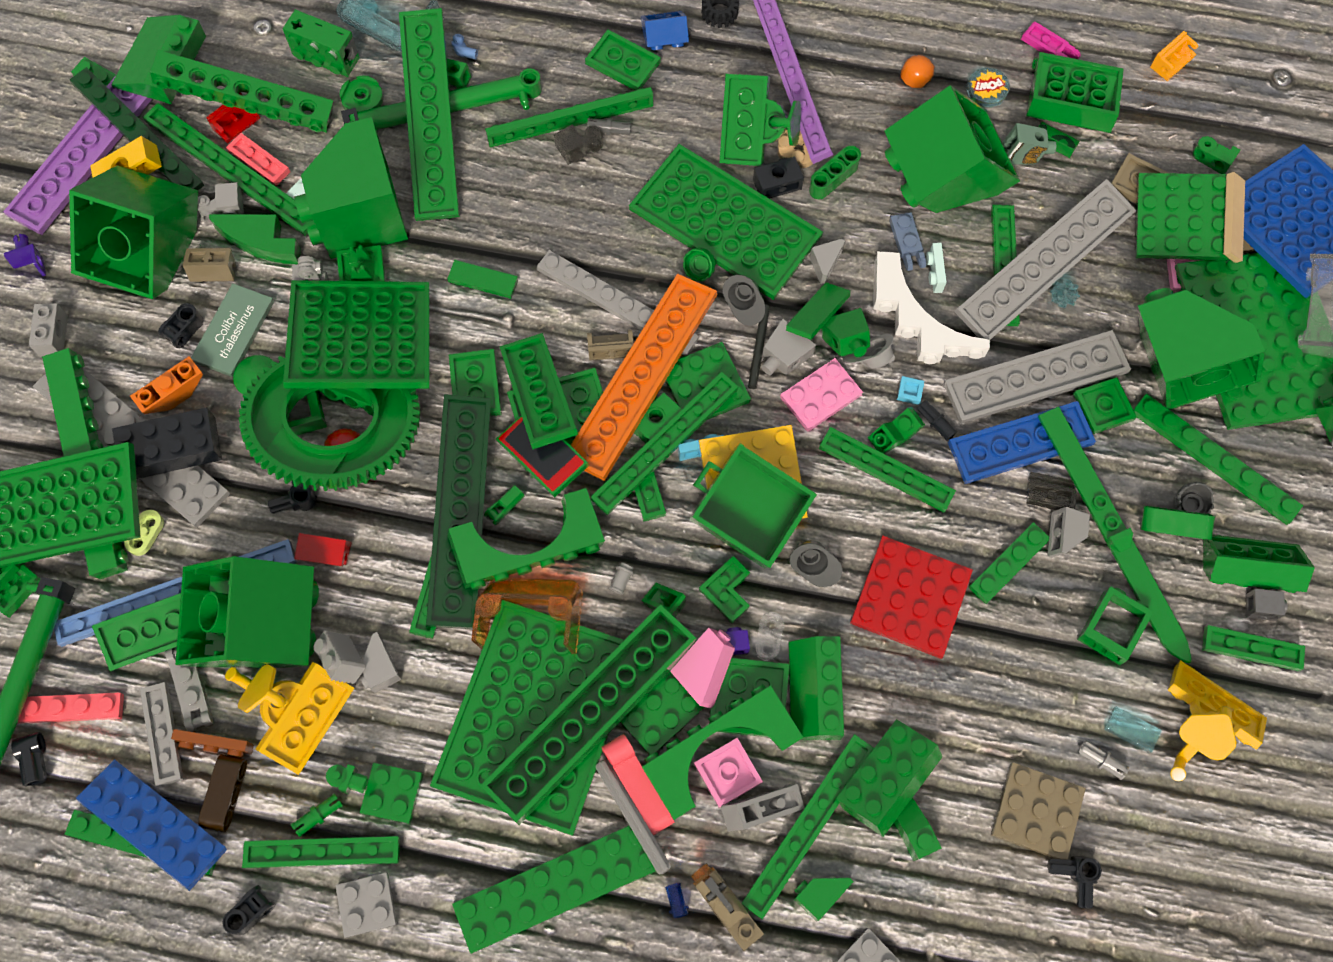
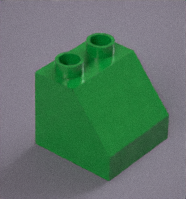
(949, 153)
(351, 193)
(131, 230)
(1197, 347)
(246, 614)

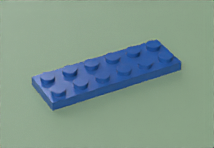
(1013, 444)
(151, 824)

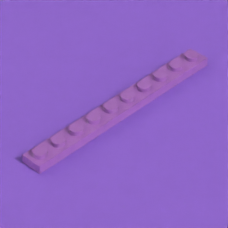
(793, 79)

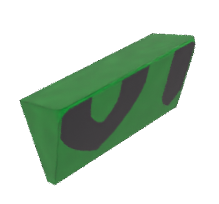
(1065, 144)

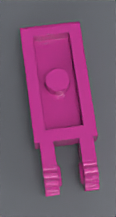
(1048, 42)

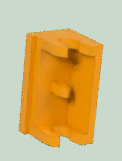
(1174, 56)

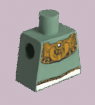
(1028, 144)

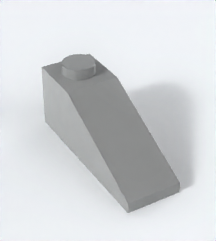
(762, 808)

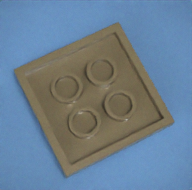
(1038, 811)

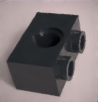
(770, 186)

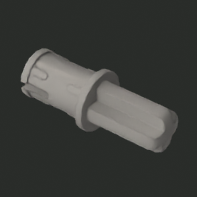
(1103, 759)

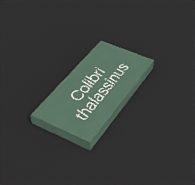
(232, 330)

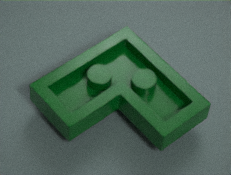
(721, 592)

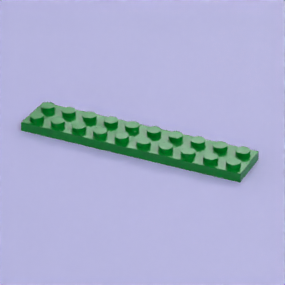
(429, 115)

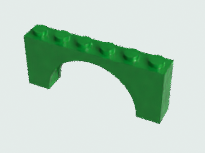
(483, 563)
(670, 770)

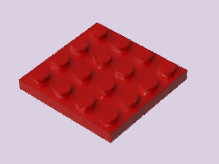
(911, 597)

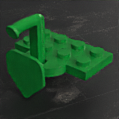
(750, 120)

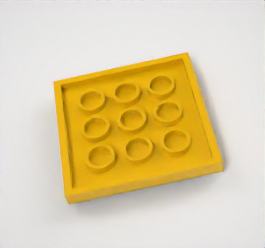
(771, 444)

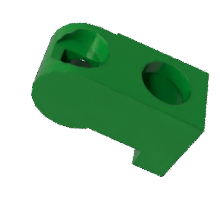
(458, 73)
(1214, 154)

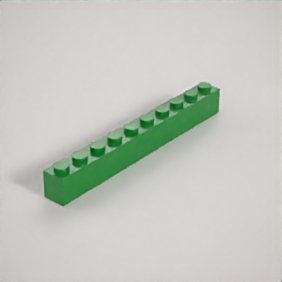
(77, 435)

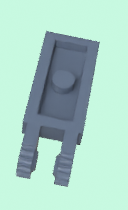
(907, 239)

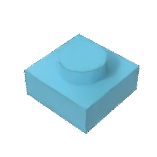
(910, 390)

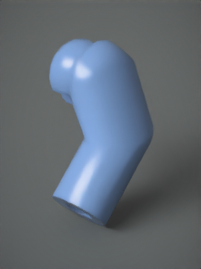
(461, 49)

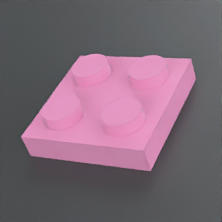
(728, 772)

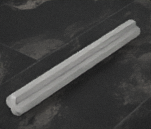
(633, 817)

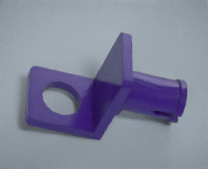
(25, 254)

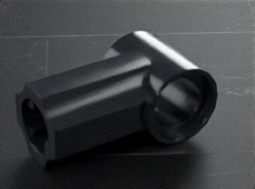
(29, 753)

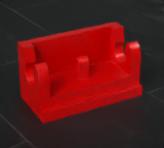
(231, 121)
(322, 550)

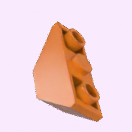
(169, 388)

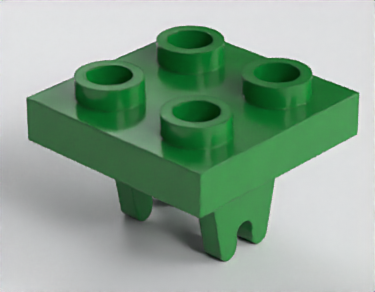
(361, 264)

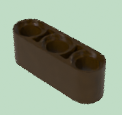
(222, 793)

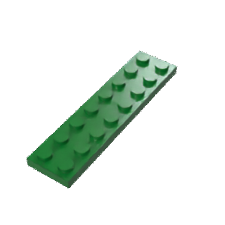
(551, 889)

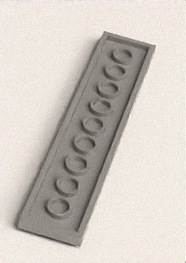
(1045, 261)
(186, 490)

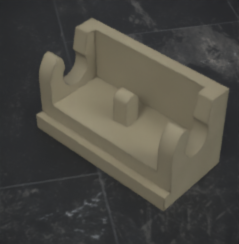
(209, 264)
(609, 346)

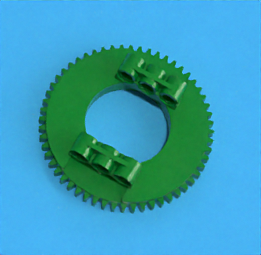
(282, 452)

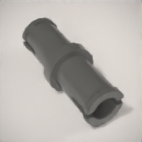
(610, 126)

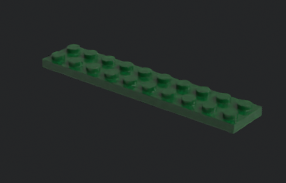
(458, 502)

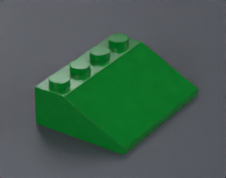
(165, 33)
(1075, 92)

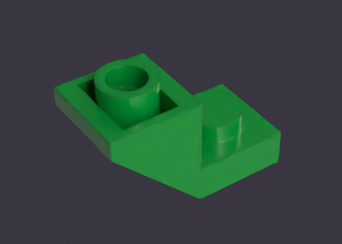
(898, 431)

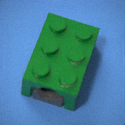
(321, 43)

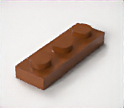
(212, 743)

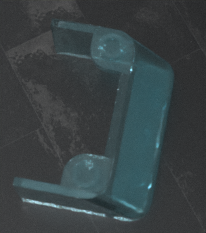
(364, 17)

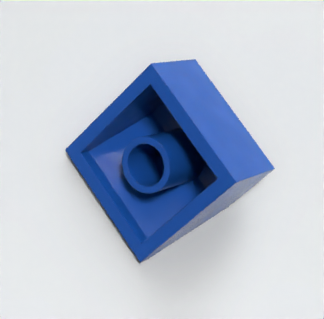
(665, 29)

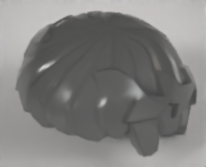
(1195, 498)

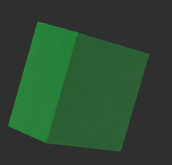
(751, 505)

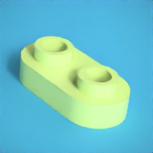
(147, 533)

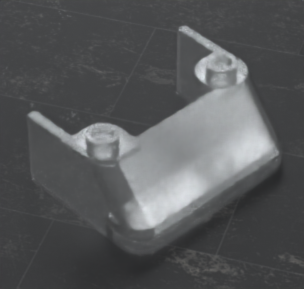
(1319, 333)

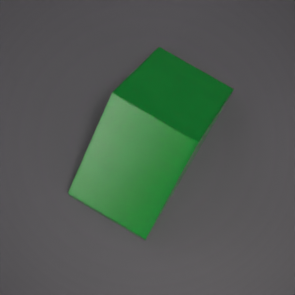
(670, 599)

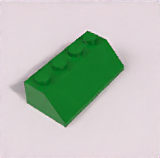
(1257, 563)
(816, 687)

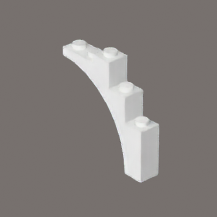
(912, 320)

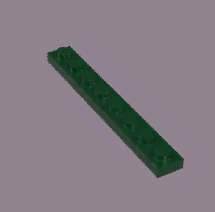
(132, 127)

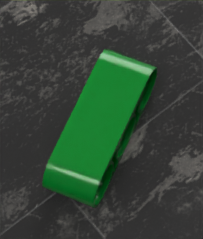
(831, 180)
(1177, 522)

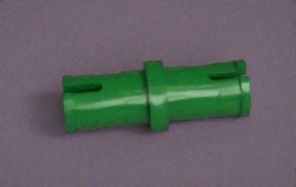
(316, 814)

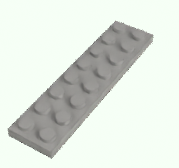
(1036, 376)

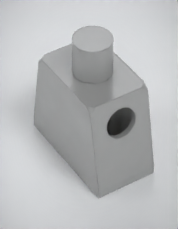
(786, 350)

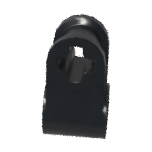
(181, 326)
(249, 910)

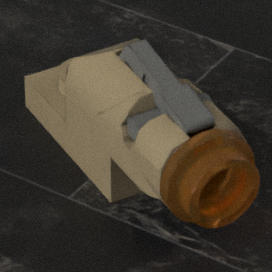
(726, 906)

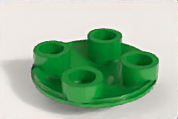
(248, 370)

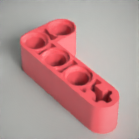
(637, 784)

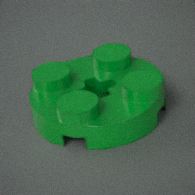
(363, 84)

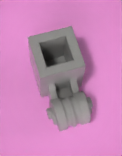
(227, 201)
(309, 269)

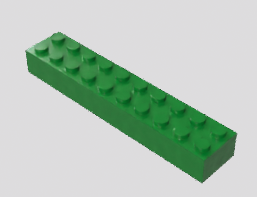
(588, 714)

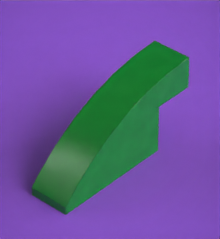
(257, 236)

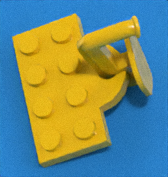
(298, 714)
(1214, 719)

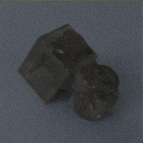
(574, 146)

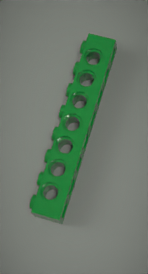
(167, 64)

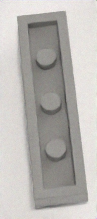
(159, 729)

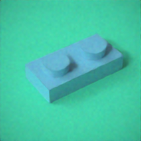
(690, 448)

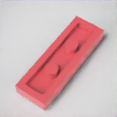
(258, 159)

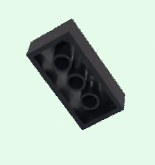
(172, 442)

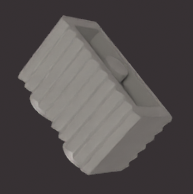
(339, 657)

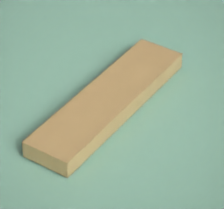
(1234, 217)

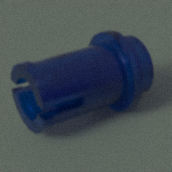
(676, 900)

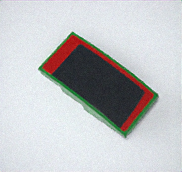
(550, 465)

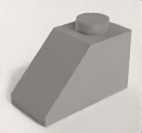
(1067, 530)
(379, 668)

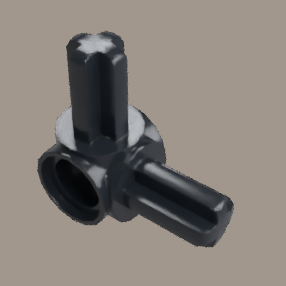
(291, 500)
(1074, 869)

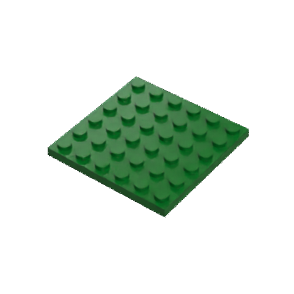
(357, 335)

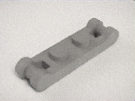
(190, 693)

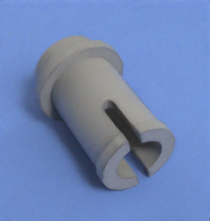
(621, 578)

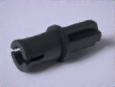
(936, 420)

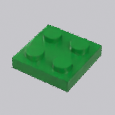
(1105, 405)
(391, 793)

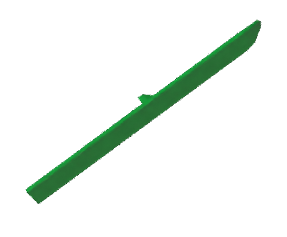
(1115, 533)

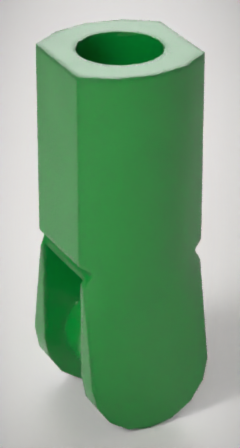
(507, 502)

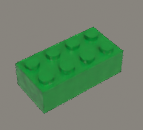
(889, 777)

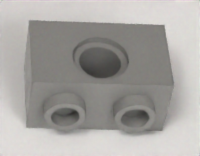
(48, 329)

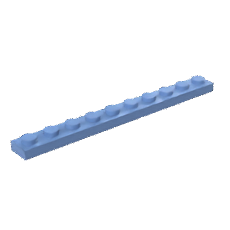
(80, 625)

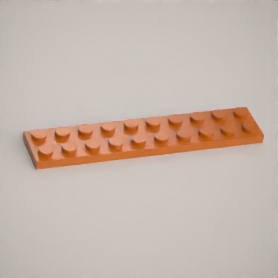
(642, 374)

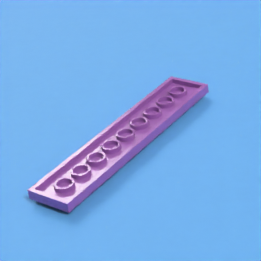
(69, 165)

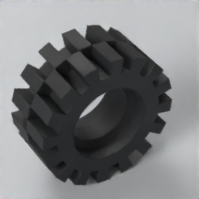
(720, 16)

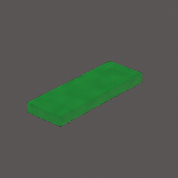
(818, 311)

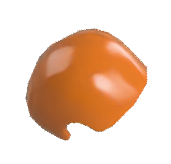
(917, 71)

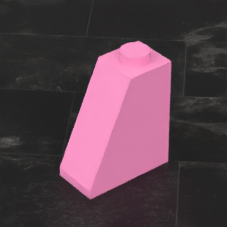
(705, 666)

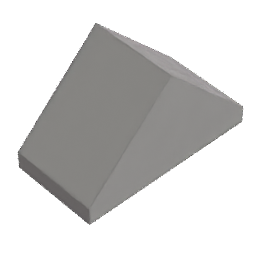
(825, 258)

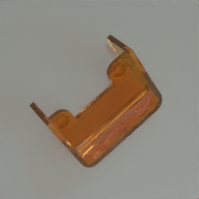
(561, 596)

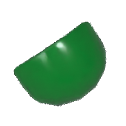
(699, 264)

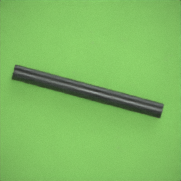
(758, 350)

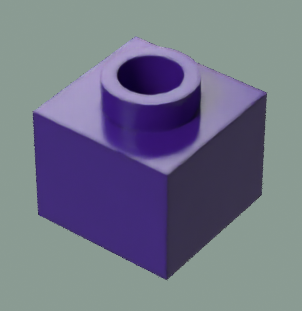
(739, 640)

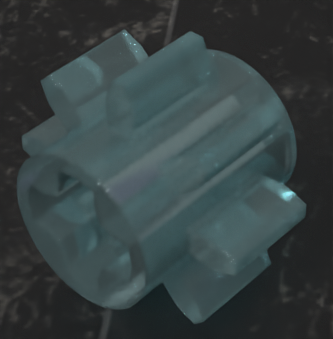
(1064, 293)

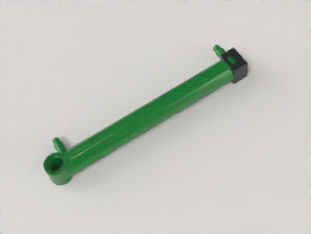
(460, 99)
(30, 653)

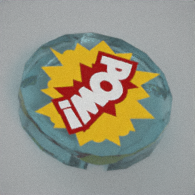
(988, 87)

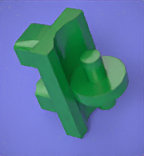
(346, 779)

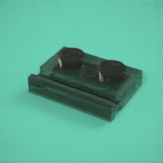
(1050, 491)

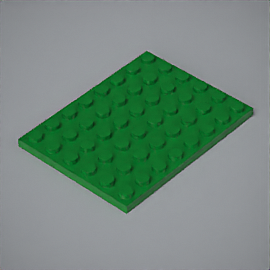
(1290, 379)
(512, 691)

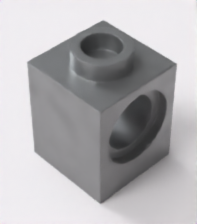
(1265, 604)

